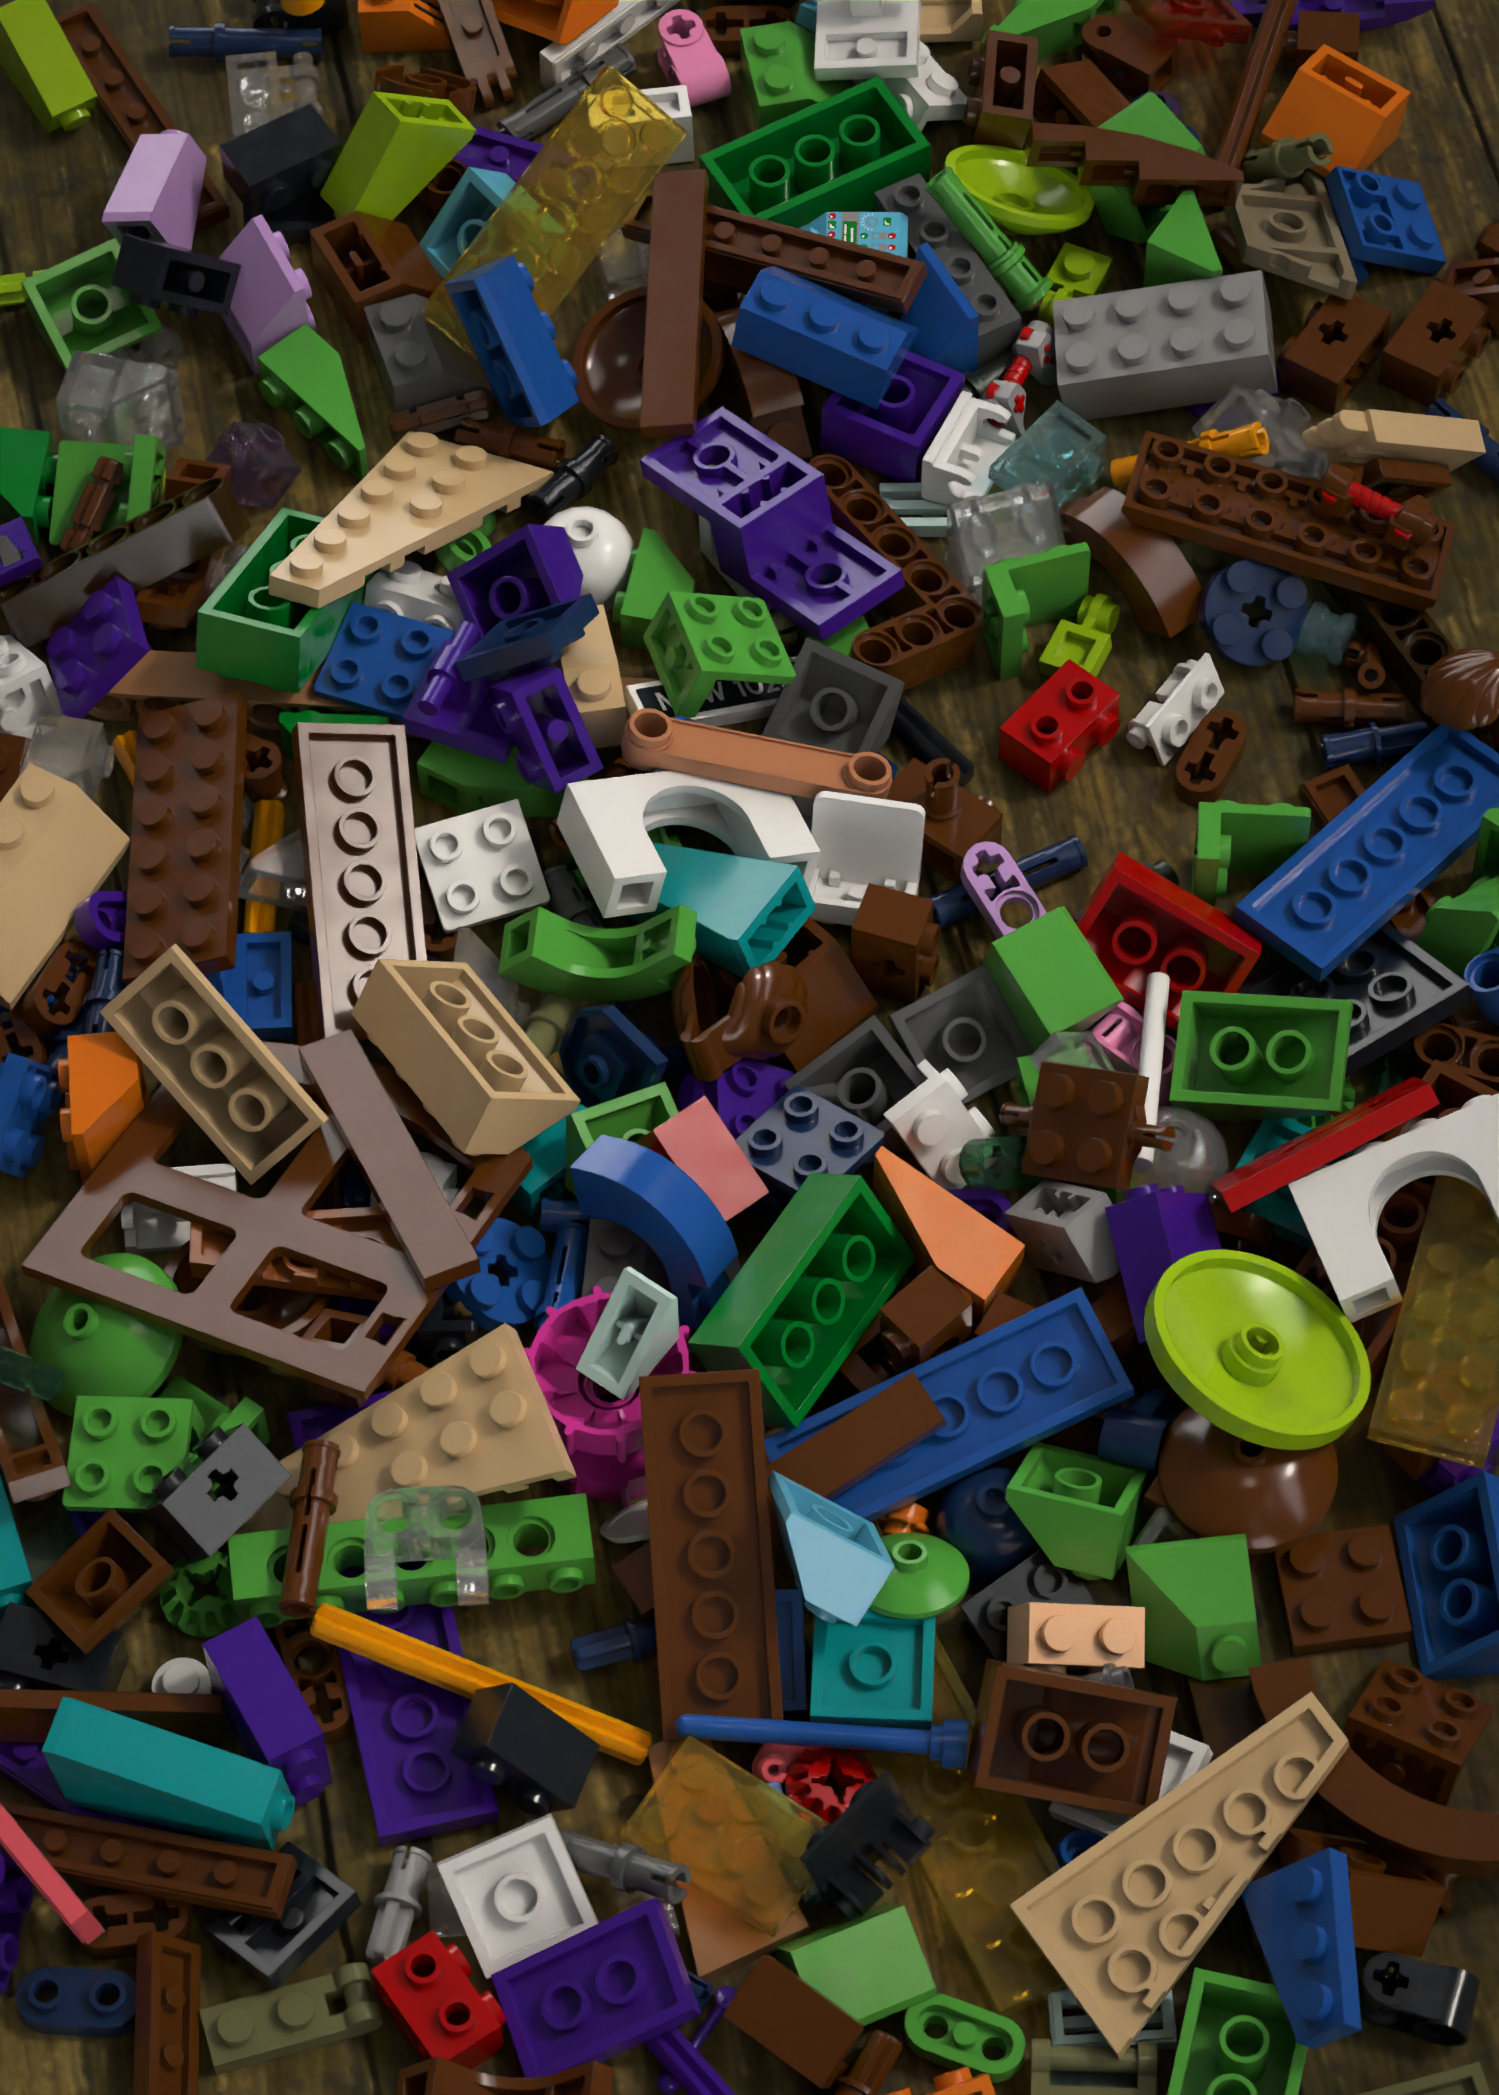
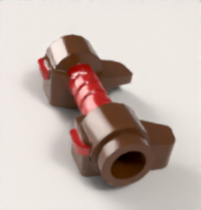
(1404, 522)

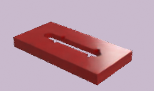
(1324, 1143)

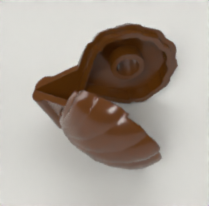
(1464, 692)
(760, 1023)

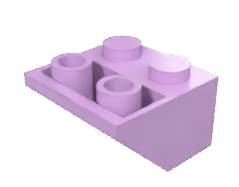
(268, 291)

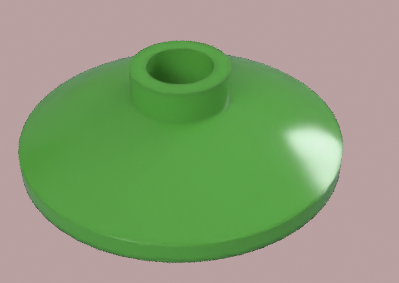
(926, 1577)

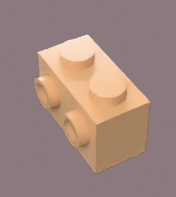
(1075, 1636)

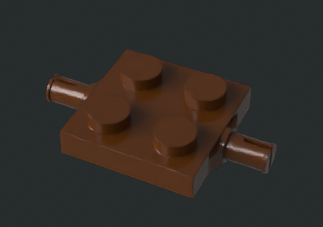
(1086, 1125)

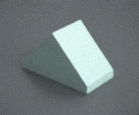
(631, 1334)

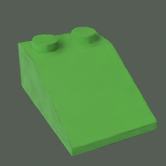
(1260, 1055)

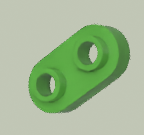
(967, 2036)

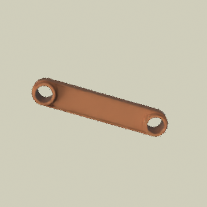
(748, 759)

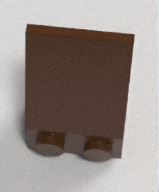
(1069, 1739)

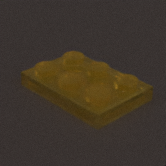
(729, 1832)

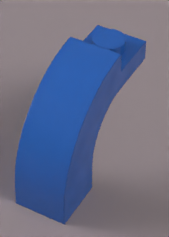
(664, 1208)

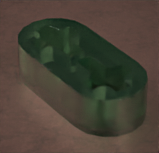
(1008, 1154)

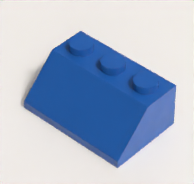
(822, 335)
(514, 342)
(1453, 1578)

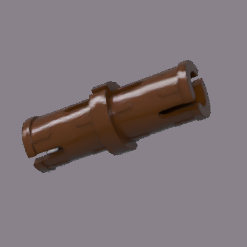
(511, 443)
(1348, 707)

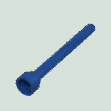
(942, 1743)

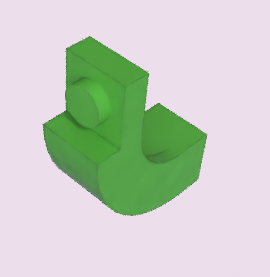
(597, 962)

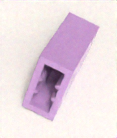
(159, 190)

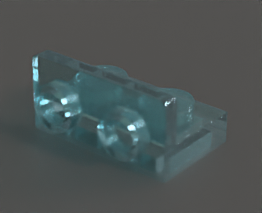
(1055, 449)

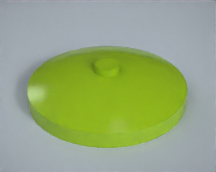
(1257, 1349)

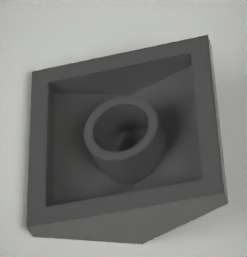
(835, 703)
(963, 1030)

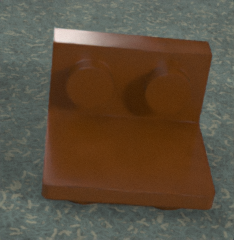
(1416, 1730)

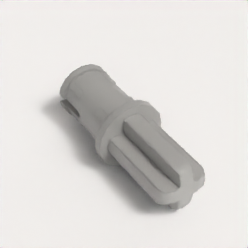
(398, 1904)

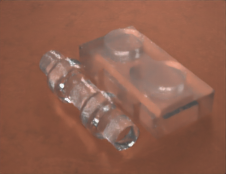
(257, 83)

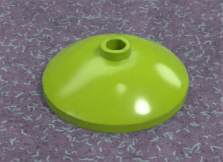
(1021, 196)

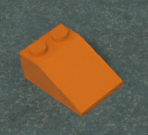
(948, 1233)

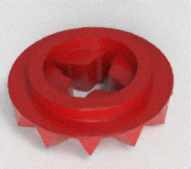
(809, 1773)

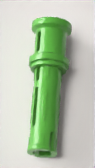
(1001, 256)

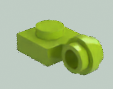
(1074, 275)
(1083, 642)

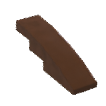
(1150, 167)

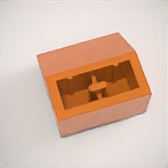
(1344, 102)
(102, 1096)

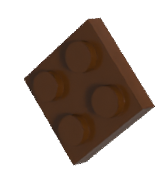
(1342, 1591)

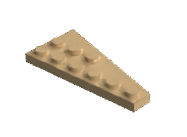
(408, 502)
(459, 1424)
(1156, 1888)

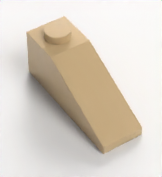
(595, 682)

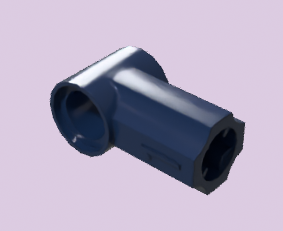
(1136, 1432)

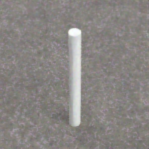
(1152, 1053)

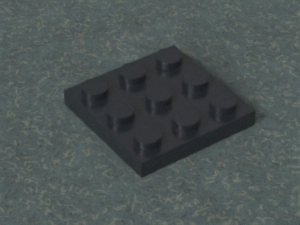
(1393, 989)

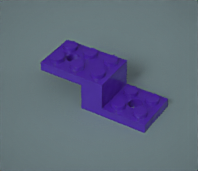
(772, 524)

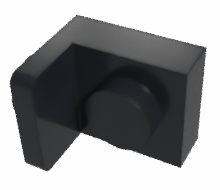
(442, 1333)

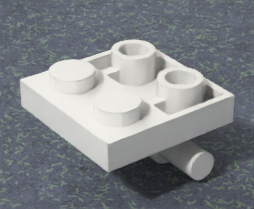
(867, 39)

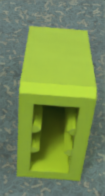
(44, 65)
(394, 153)

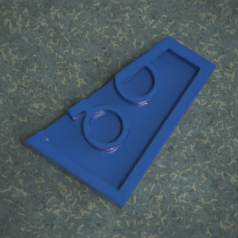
(1309, 1944)

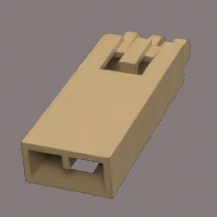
(1396, 435)

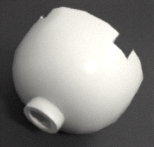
(601, 550)

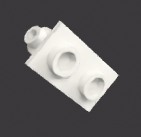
(1187, 699)

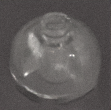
(1194, 1159)

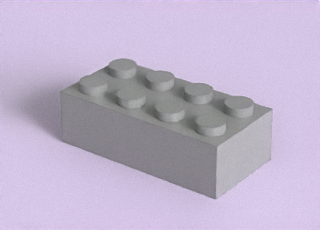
(1164, 345)

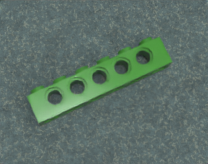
(551, 1522)

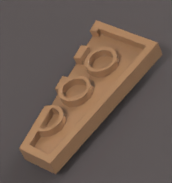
(717, 1935)

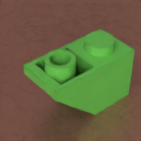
(651, 574)

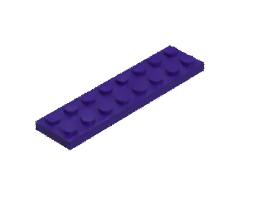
(401, 1720)

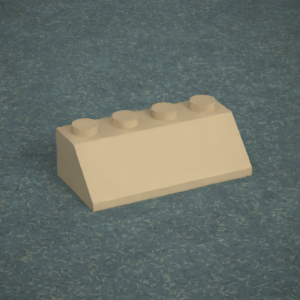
(51, 859)
(462, 1054)
(213, 1064)

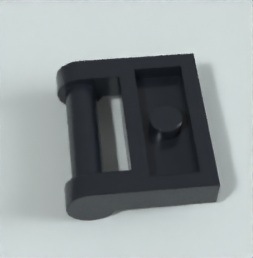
(276, 1948)

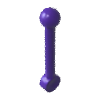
(723, 1997)

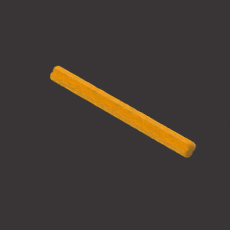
(466, 1676)

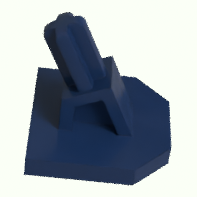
(612, 1058)

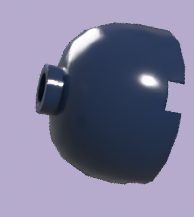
(983, 1525)

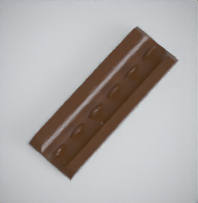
(1277, 522)

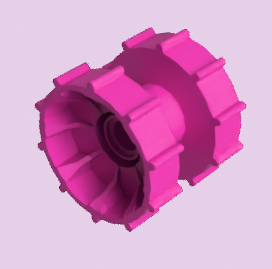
(598, 1435)

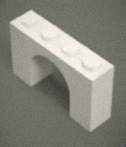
(610, 819)
(1346, 1198)

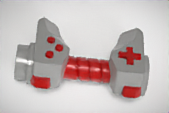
(1034, 355)

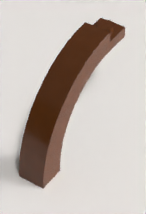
(27, 1442)
(1376, 1808)

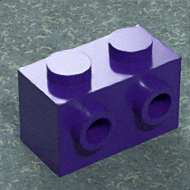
(545, 728)

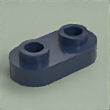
(76, 2005)

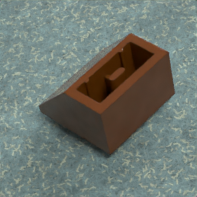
(369, 262)
(835, 997)

